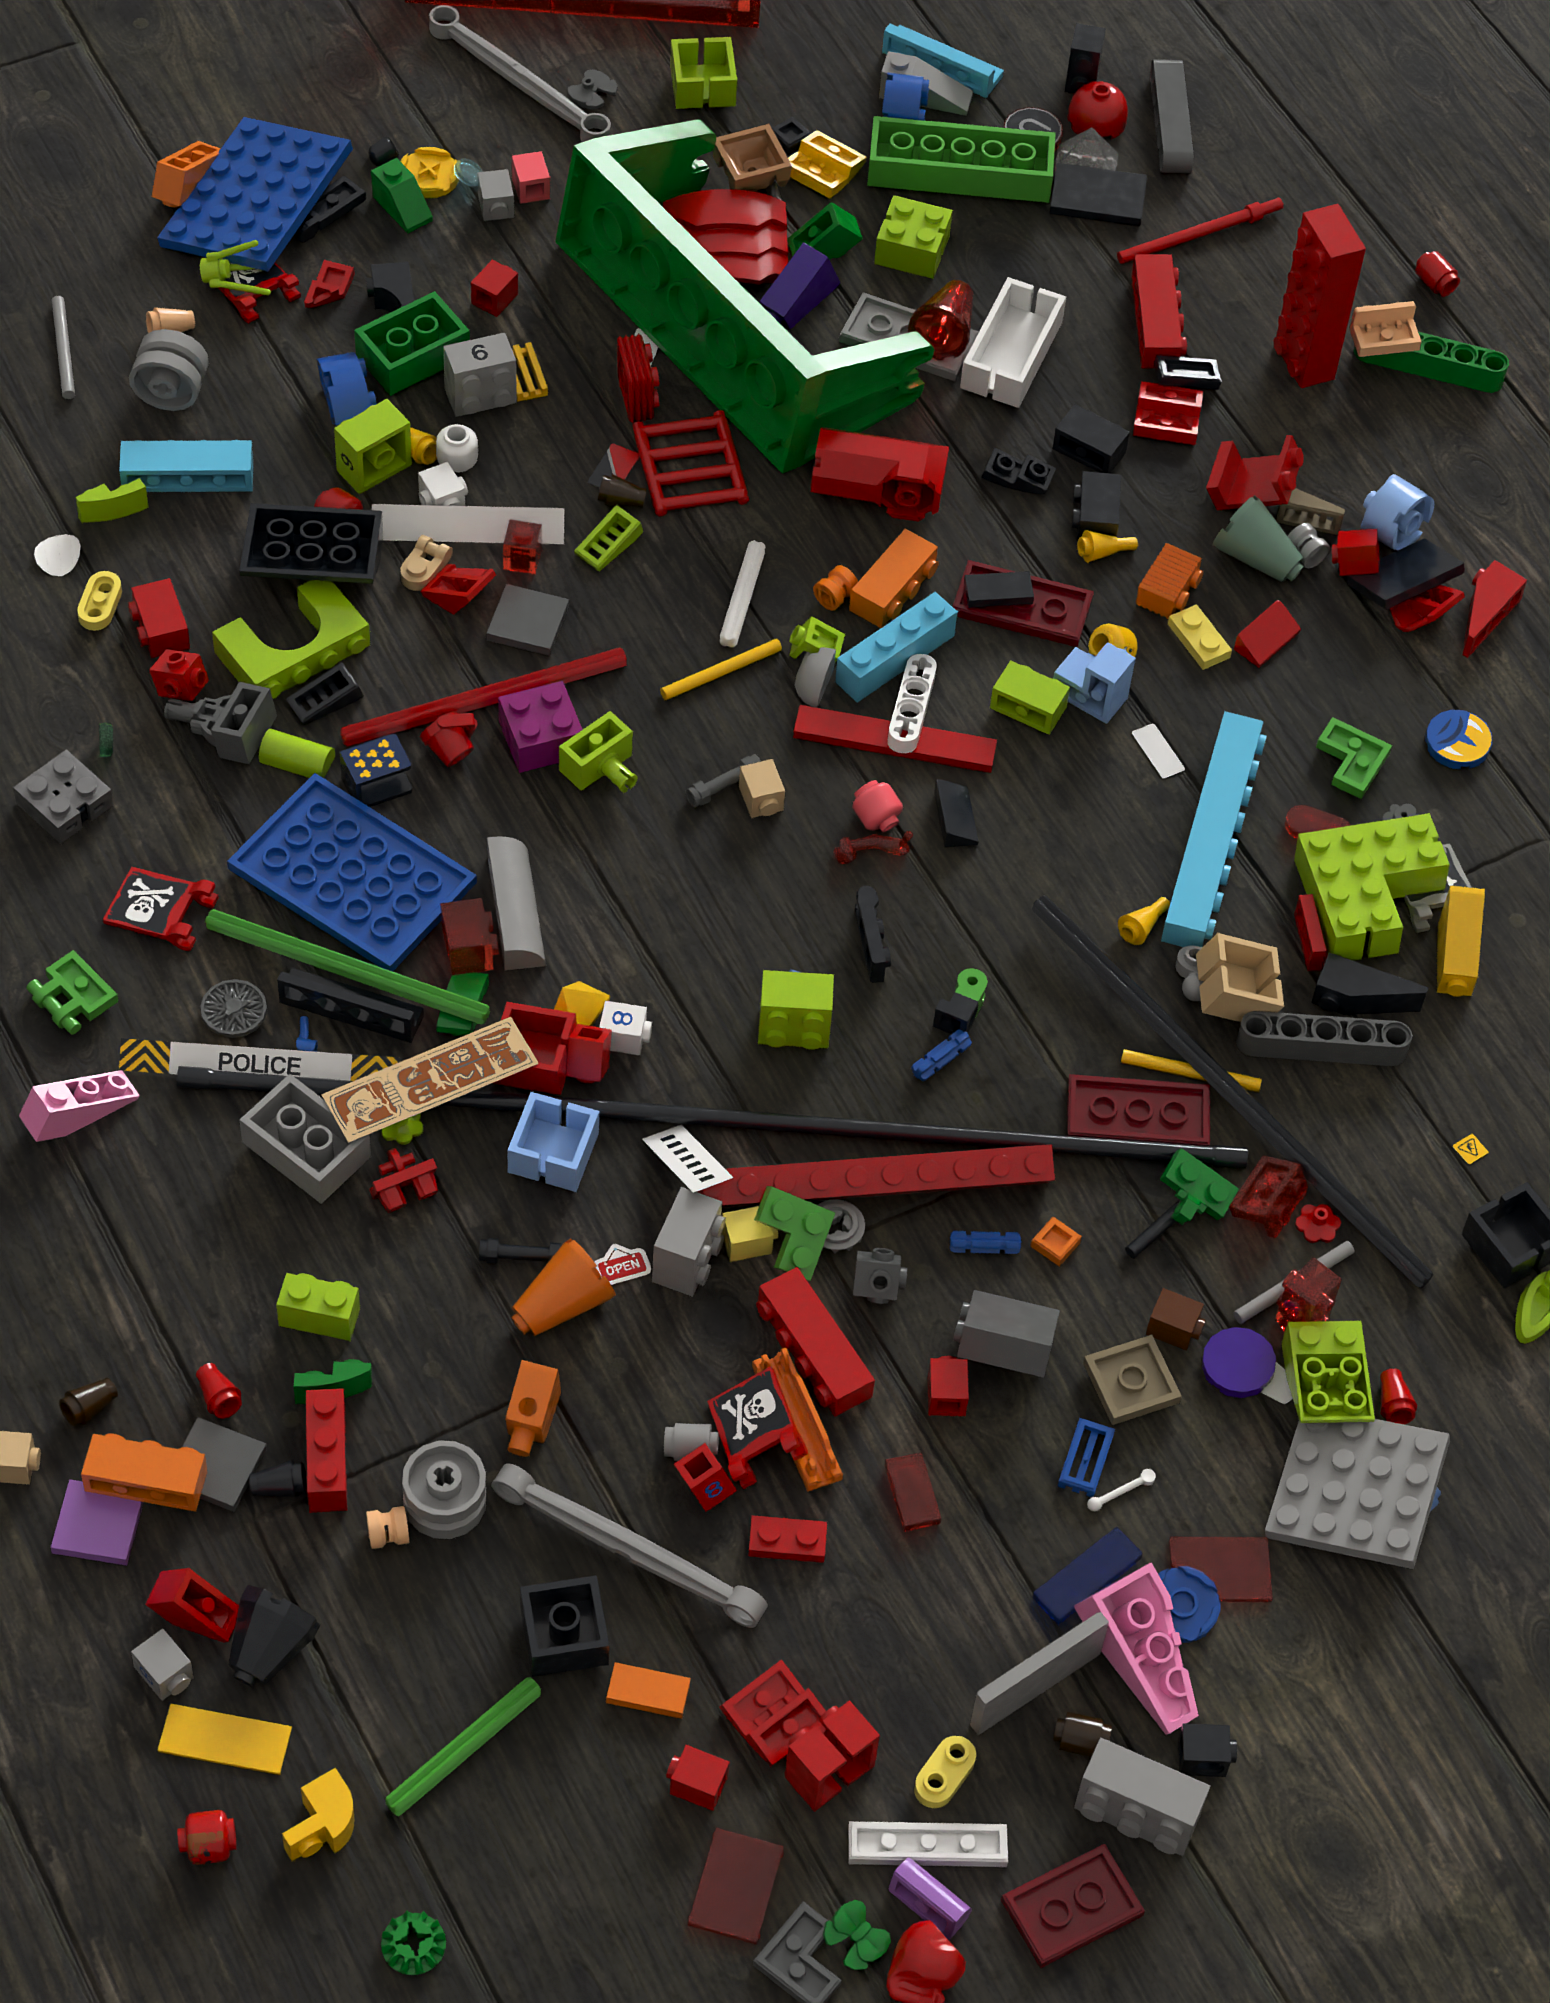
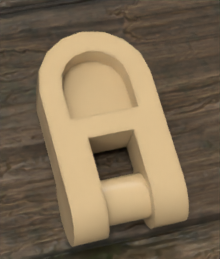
(418, 571)

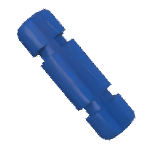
(941, 1055)
(985, 1242)

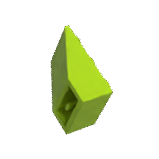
(1328, 1371)

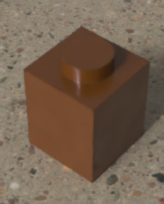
(1176, 1319)

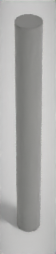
(63, 347)
(1271, 1296)

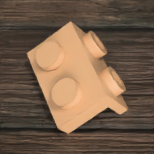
(1385, 329)

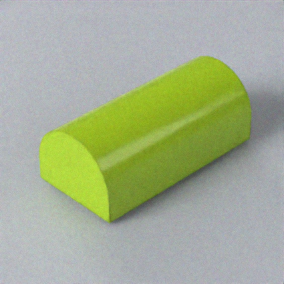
(295, 754)

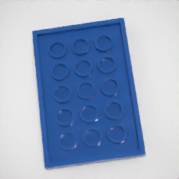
(256, 191)
(351, 872)

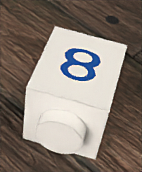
(627, 1026)

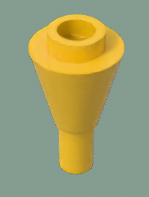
(1098, 545)
(1138, 924)

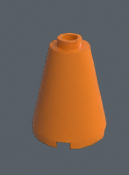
(561, 1291)

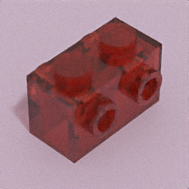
(1308, 1294)

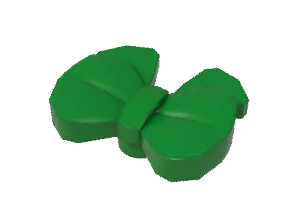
(868, 1941)

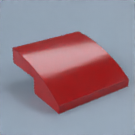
(1168, 413)
(773, 1711)

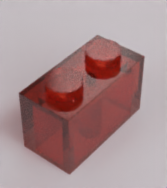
(468, 937)

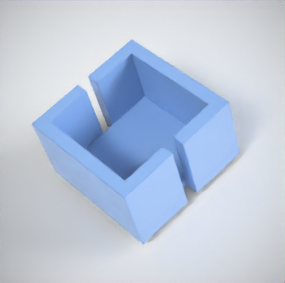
(551, 1150)

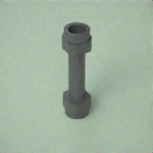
(701, 793)

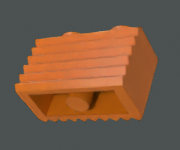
(1169, 580)

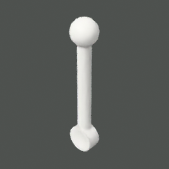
(1147, 1478)

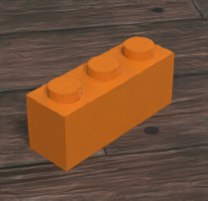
(894, 579)
(144, 1471)

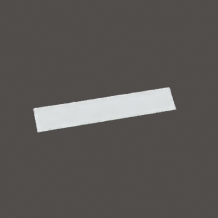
(465, 522)

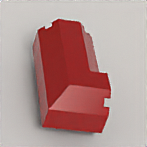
(881, 470)

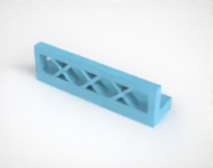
(965, 69)

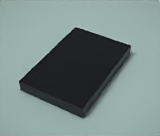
(1098, 194)
(1407, 574)

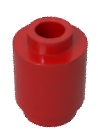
(1437, 273)

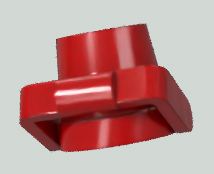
(450, 737)

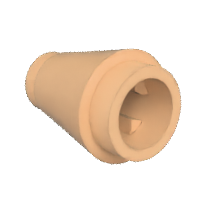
(170, 319)

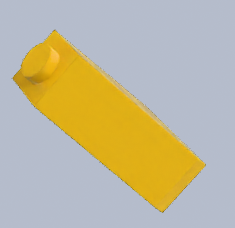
(1459, 941)

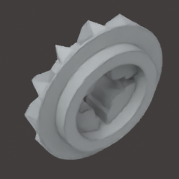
(852, 1226)

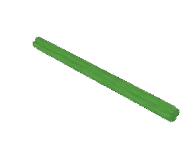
(347, 967)

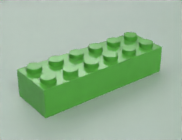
(961, 159)

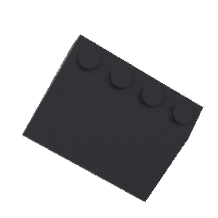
(312, 543)

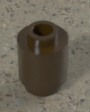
(1080, 1733)

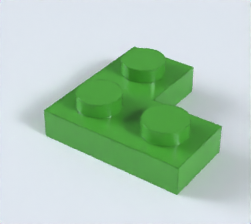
(1360, 752)
(804, 1226)

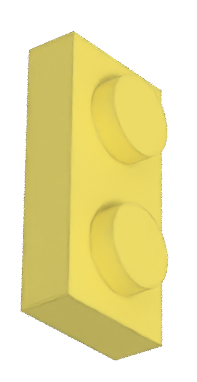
(1199, 637)

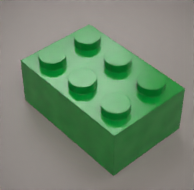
(409, 342)

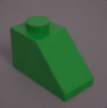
(400, 195)
(829, 232)

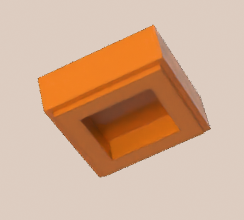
(1056, 1241)

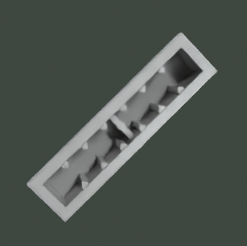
(515, 903)

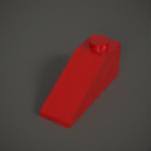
(1493, 598)

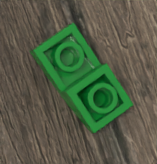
(468, 985)
(351, 1375)

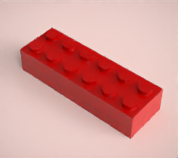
(1319, 295)

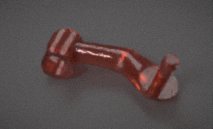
(896, 846)

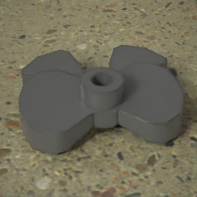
(585, 94)

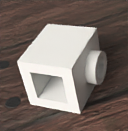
(441, 486)

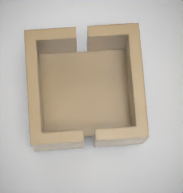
(1238, 977)

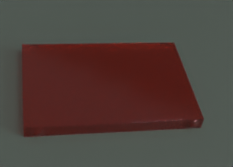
(1233, 1563)
(736, 1886)

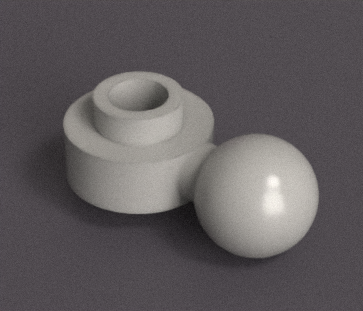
(1187, 967)

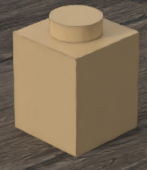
(762, 788)
(18, 1457)

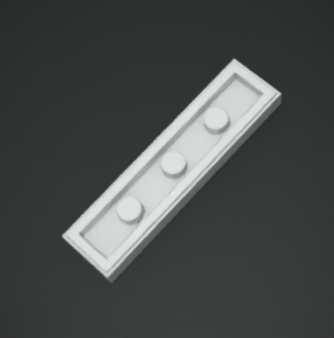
(928, 1844)

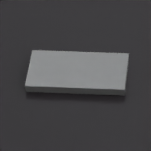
(881, 319)
(1039, 1673)

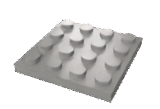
(1359, 1489)

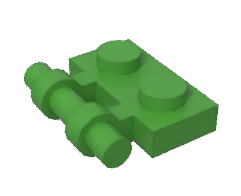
(80, 984)

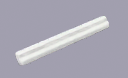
(742, 594)

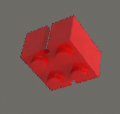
(547, 1037)
(840, 1745)

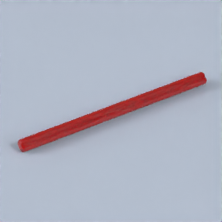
(480, 697)

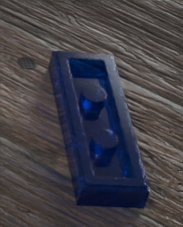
(1087, 1575)

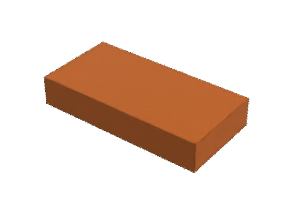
(648, 1690)

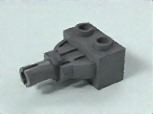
(231, 722)

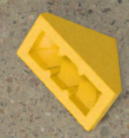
(583, 1001)

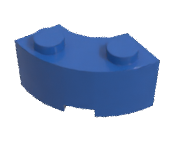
(344, 386)

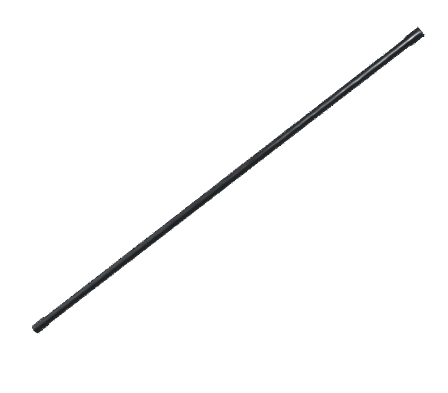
(1216, 1155)

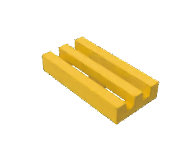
(542, 390)

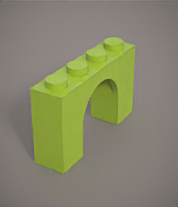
(339, 635)

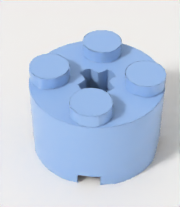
(1397, 512)

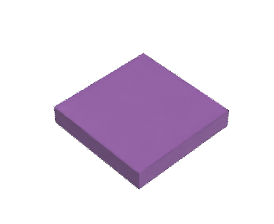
(96, 1526)

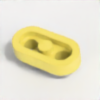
(97, 603)
(947, 1770)

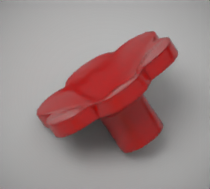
(1318, 1223)

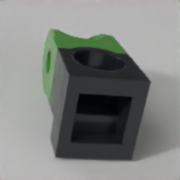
(965, 1003)

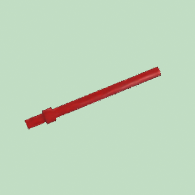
(1250, 213)

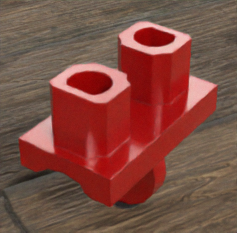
(389, 1187)

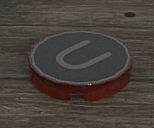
(1037, 120)

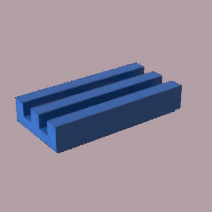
(1077, 1483)

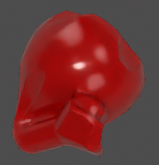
(923, 1965)

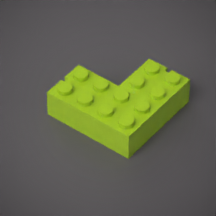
(1361, 871)

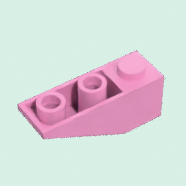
(71, 1104)

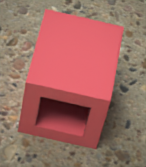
(530, 177)

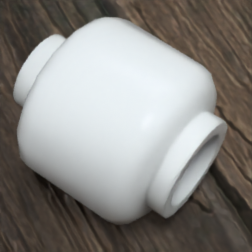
(457, 447)

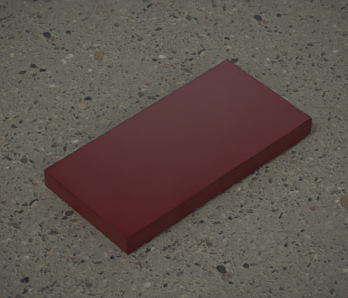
(1055, 615)
(1138, 1110)

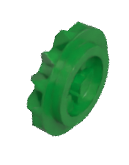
(401, 1956)

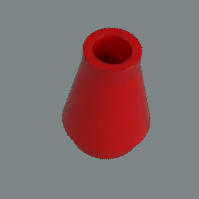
(218, 1391)
(1396, 1398)

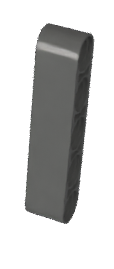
(1171, 116)
(1340, 1036)

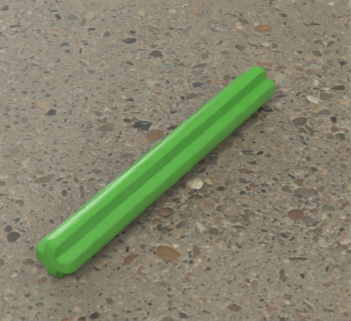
(463, 1746)

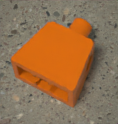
(532, 1406)

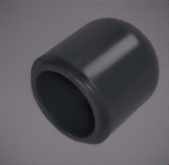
(383, 152)

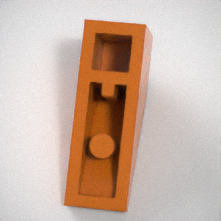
(180, 172)

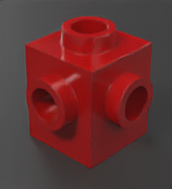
(179, 675)

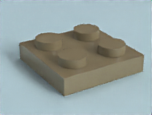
(1132, 1379)

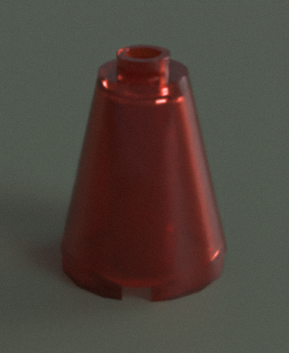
(946, 319)

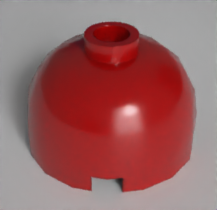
(1098, 107)

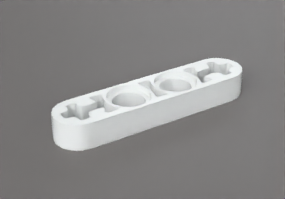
(913, 703)

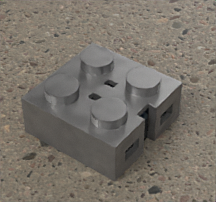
(63, 796)

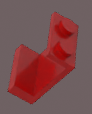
(1266, 477)

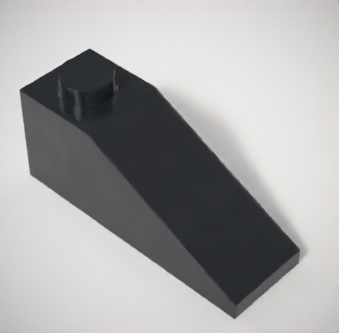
(1360, 989)

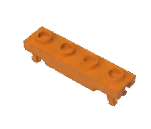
(820, 1464)

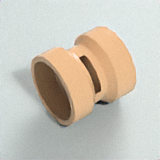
(396, 1525)

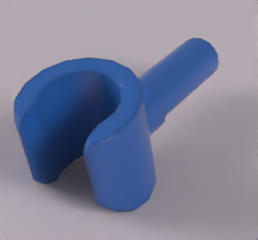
(303, 1042)

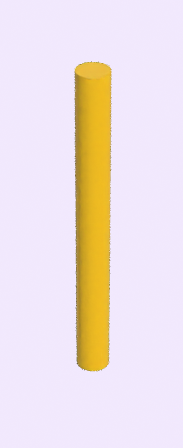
(721, 669)
(1181, 1068)

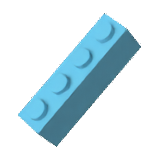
(188, 465)
(889, 648)

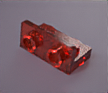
(1270, 1194)

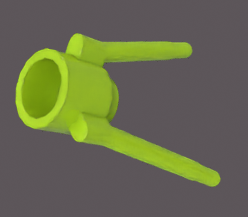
(215, 269)

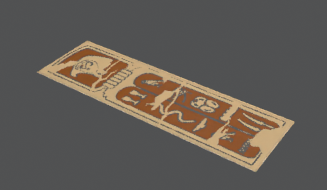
(429, 1079)

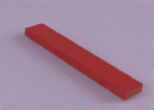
(872, 735)

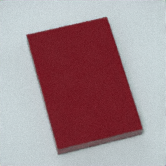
(1072, 1905)

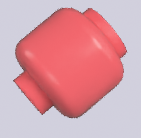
(877, 806)

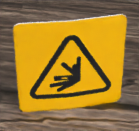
(1470, 1149)

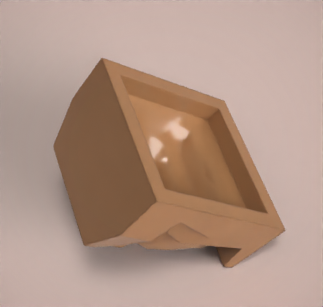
(752, 159)

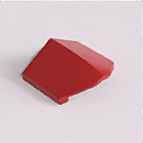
(456, 586)
(1425, 607)

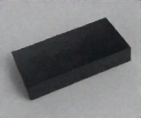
(1187, 372)
(998, 589)

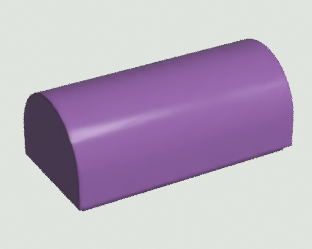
(928, 1897)

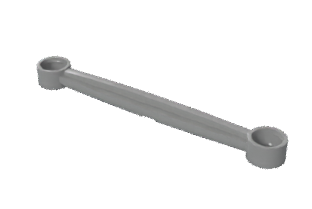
(516, 73)
(738, 1602)

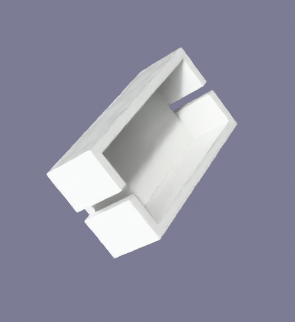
(1012, 343)

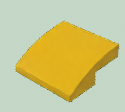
(825, 164)

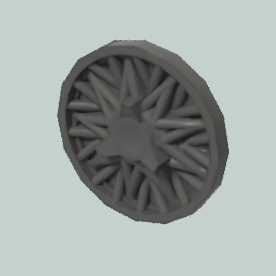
(233, 1008)

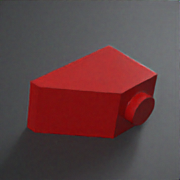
(193, 1604)

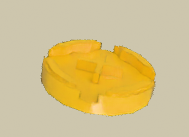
(432, 171)

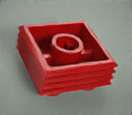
(637, 377)

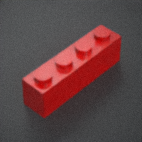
(1157, 308)
(815, 1342)

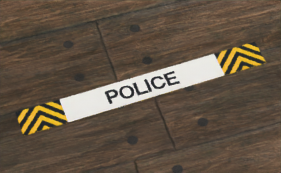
(168, 1056)

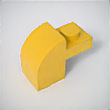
(331, 1817)

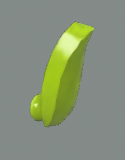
(1534, 1309)

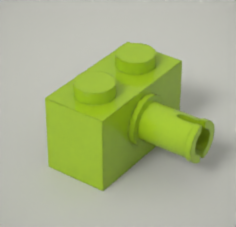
(599, 753)

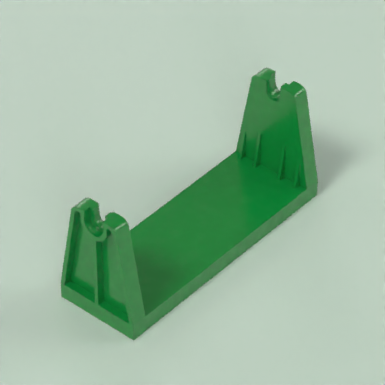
(703, 316)

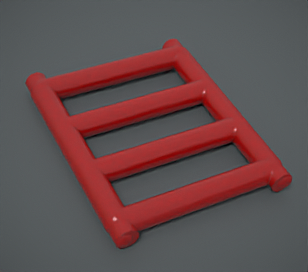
(656, 480)

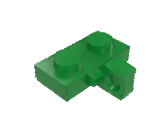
(1197, 1188)

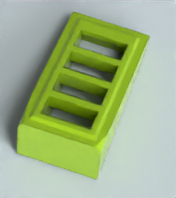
(615, 517)

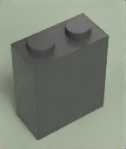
(1006, 1333)

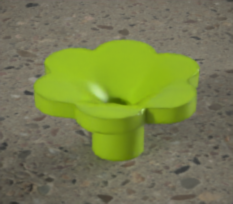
(404, 1130)

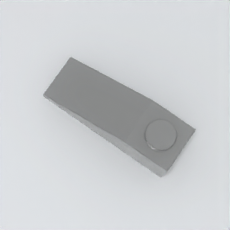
(944, 91)

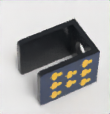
(376, 770)

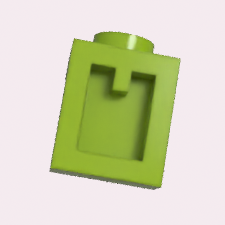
(813, 636)

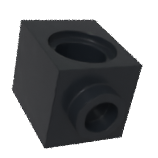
(1206, 1750)

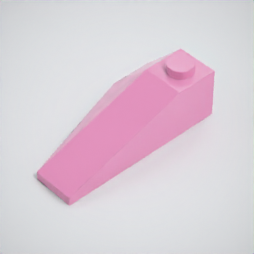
(1145, 1645)

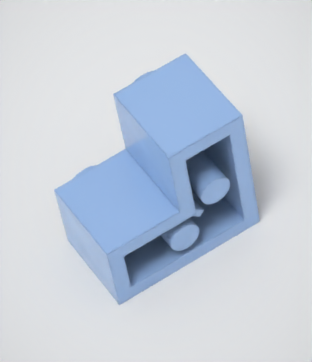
(1097, 682)

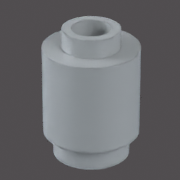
(687, 1437)

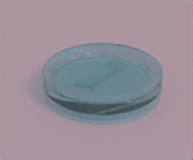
(466, 171)

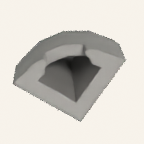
(815, 675)

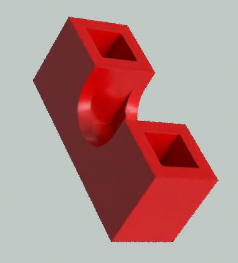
(326, 1450)

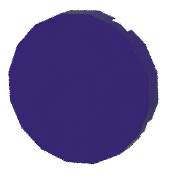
(1239, 1362)

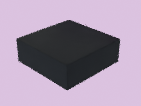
(790, 134)

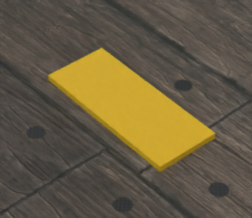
(225, 1739)

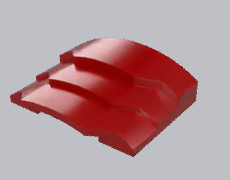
(738, 229)

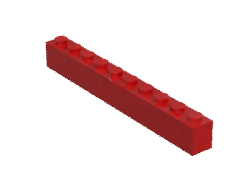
(889, 1175)

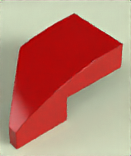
(330, 285)

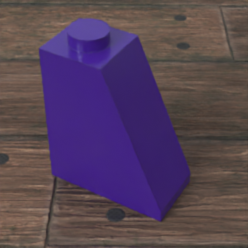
(800, 286)

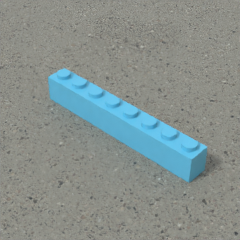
(1212, 831)

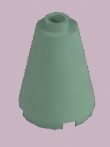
(1260, 542)

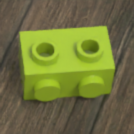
(1029, 697)
(318, 1306)

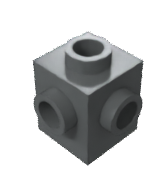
(879, 1275)

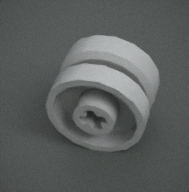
(168, 370)
(444, 1489)

